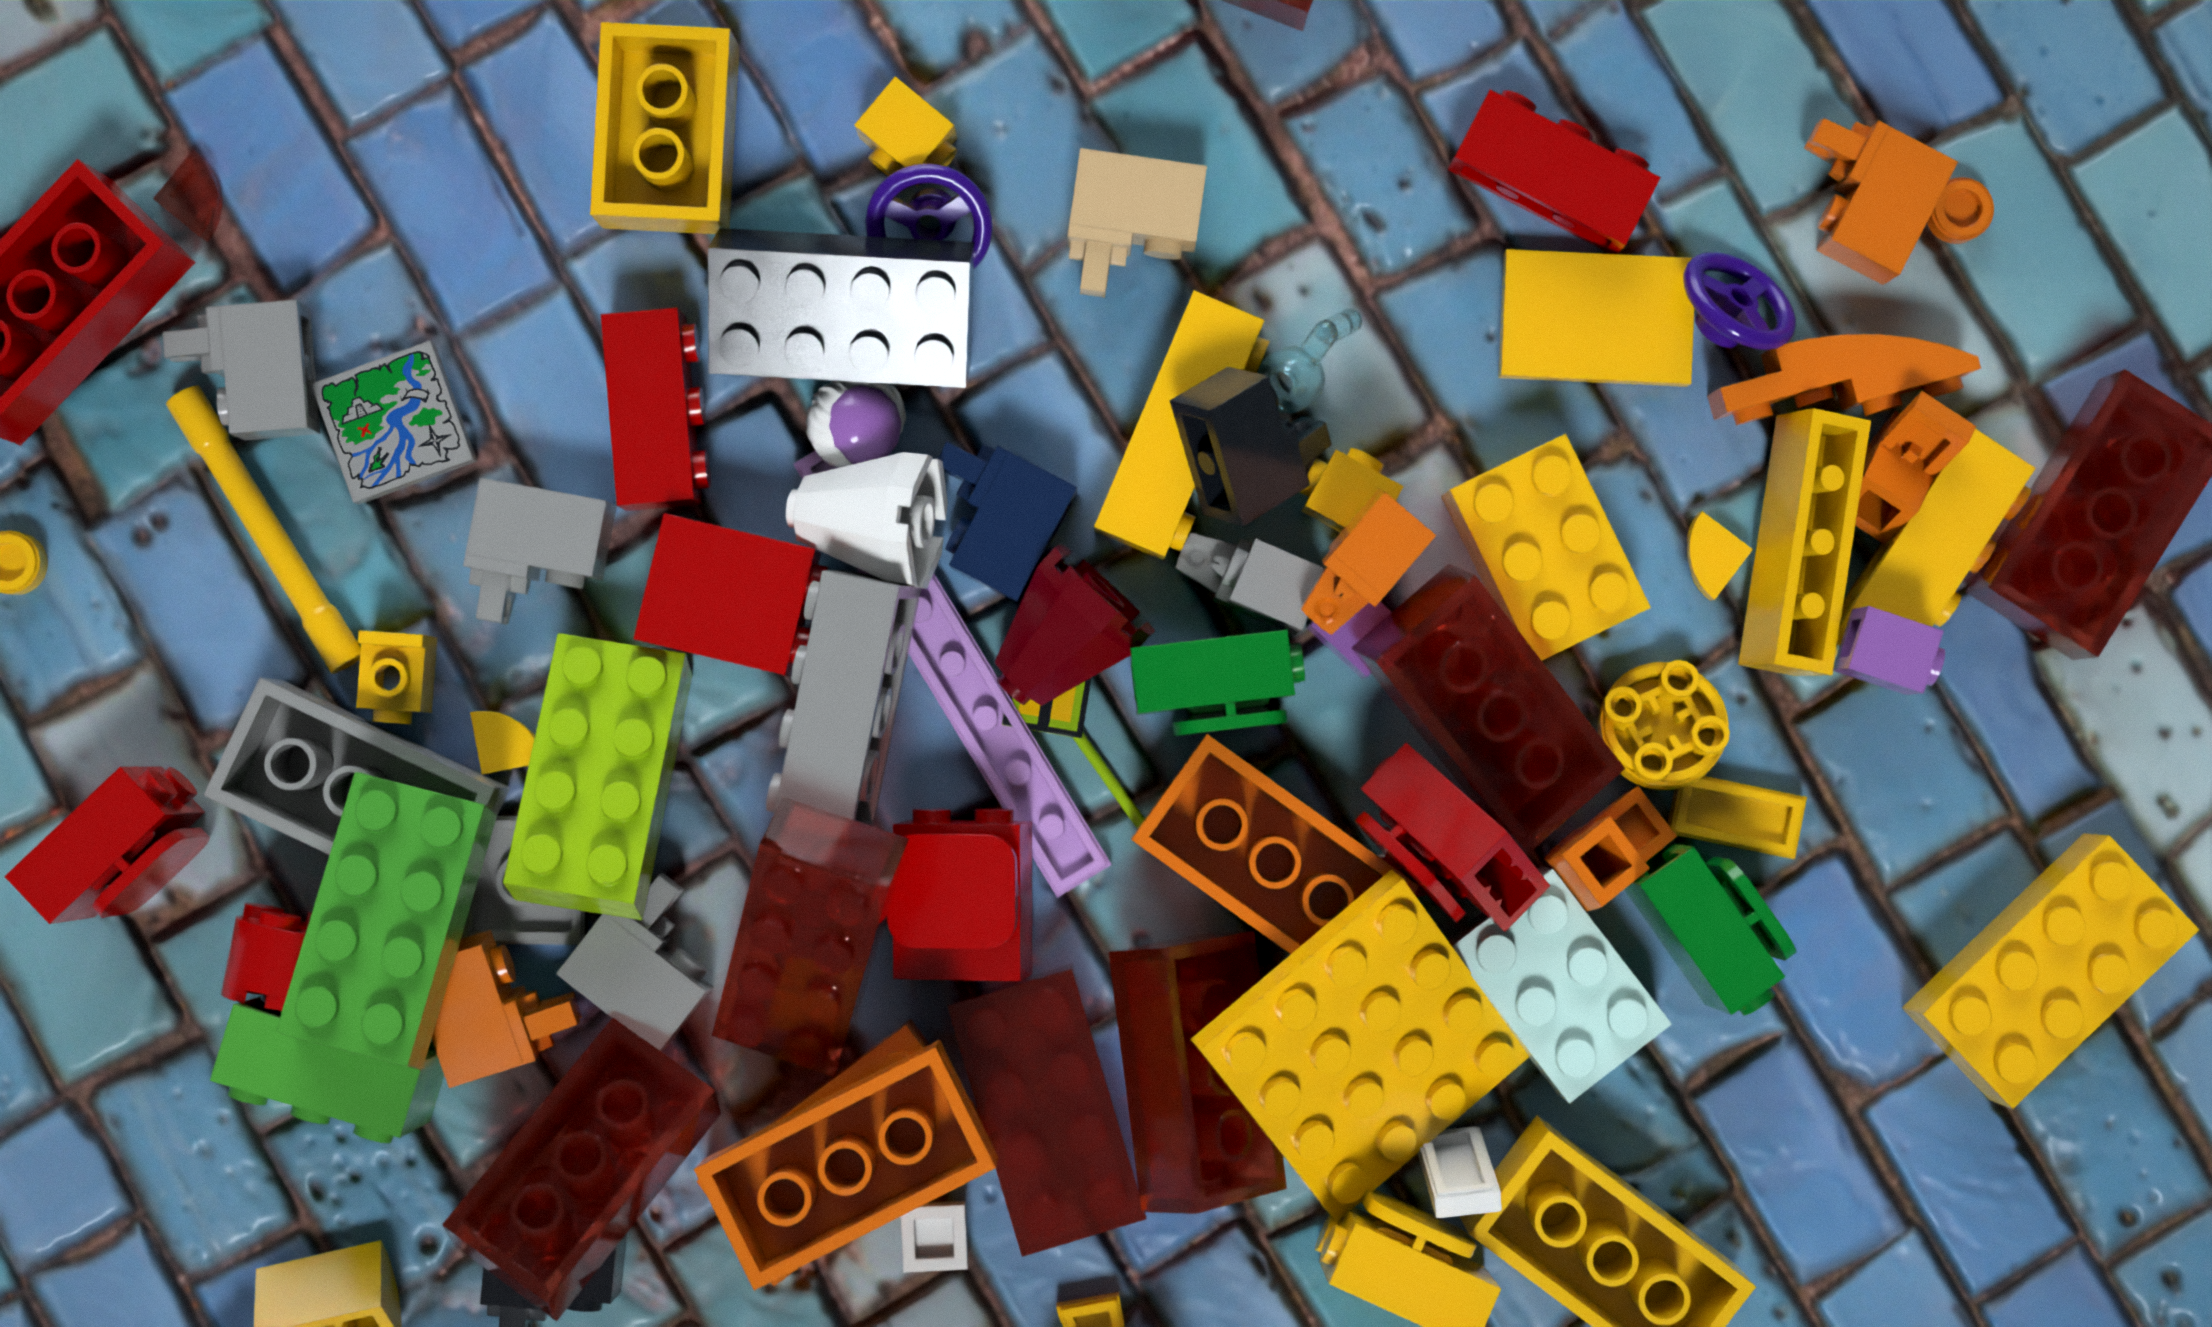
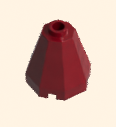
(1066, 630)

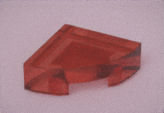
(193, 196)

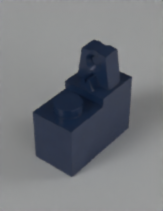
(1014, 519)

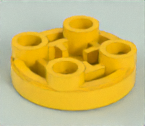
(1664, 724)

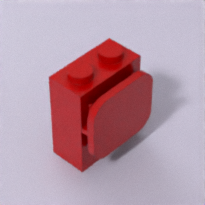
(727, 595)
(1447, 841)
(114, 847)
(963, 898)

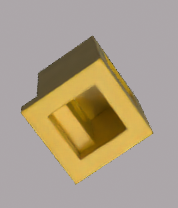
(416, 661)

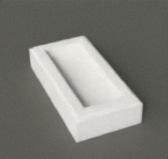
(1460, 1173)

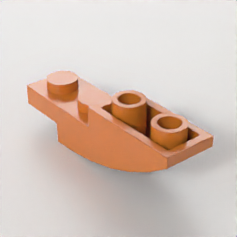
(1861, 367)

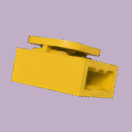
(1407, 1263)

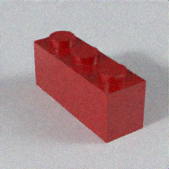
(1555, 171)
(654, 409)

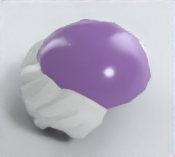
(855, 421)

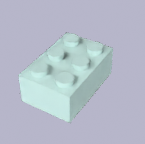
(1561, 989)

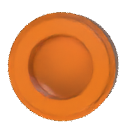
(1962, 211)

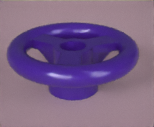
(931, 202)
(1730, 311)

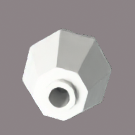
(875, 515)

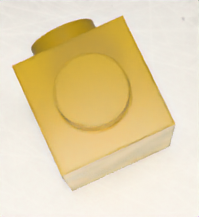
(905, 130)
(1344, 486)

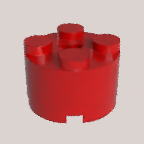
(263, 954)

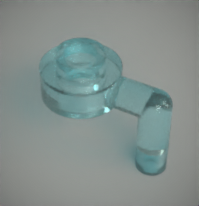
(1303, 362)

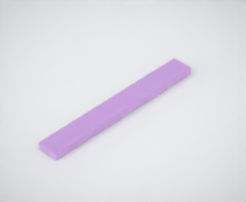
(1004, 754)

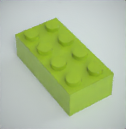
(599, 777)

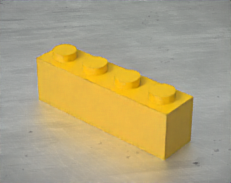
(1154, 477)
(1946, 538)
(1804, 543)

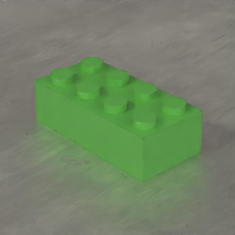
(387, 921)

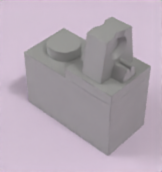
(265, 363)
(528, 530)
(1252, 578)
(633, 976)

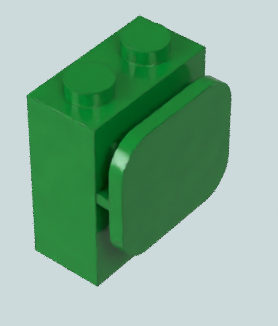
(1218, 680)
(1713, 927)

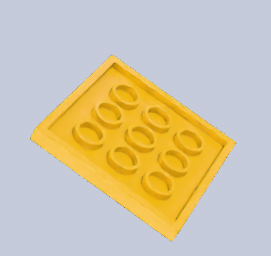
(1361, 1045)

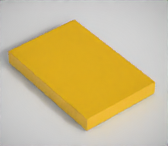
(1595, 318)

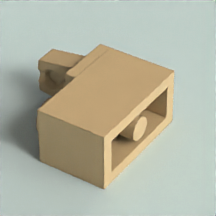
(1127, 203)

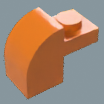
(1904, 462)
(1610, 849)

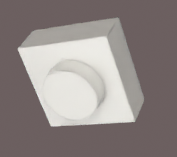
(935, 1237)

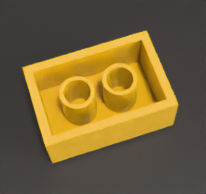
(664, 128)
(1546, 548)

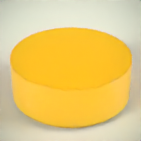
(21, 563)

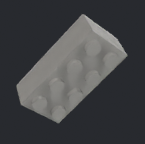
(846, 694)
(299, 756)

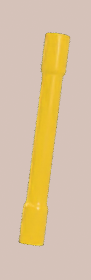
(212, 442)

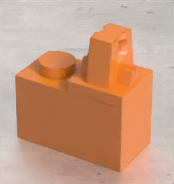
(1887, 191)
(1365, 561)
(487, 1023)

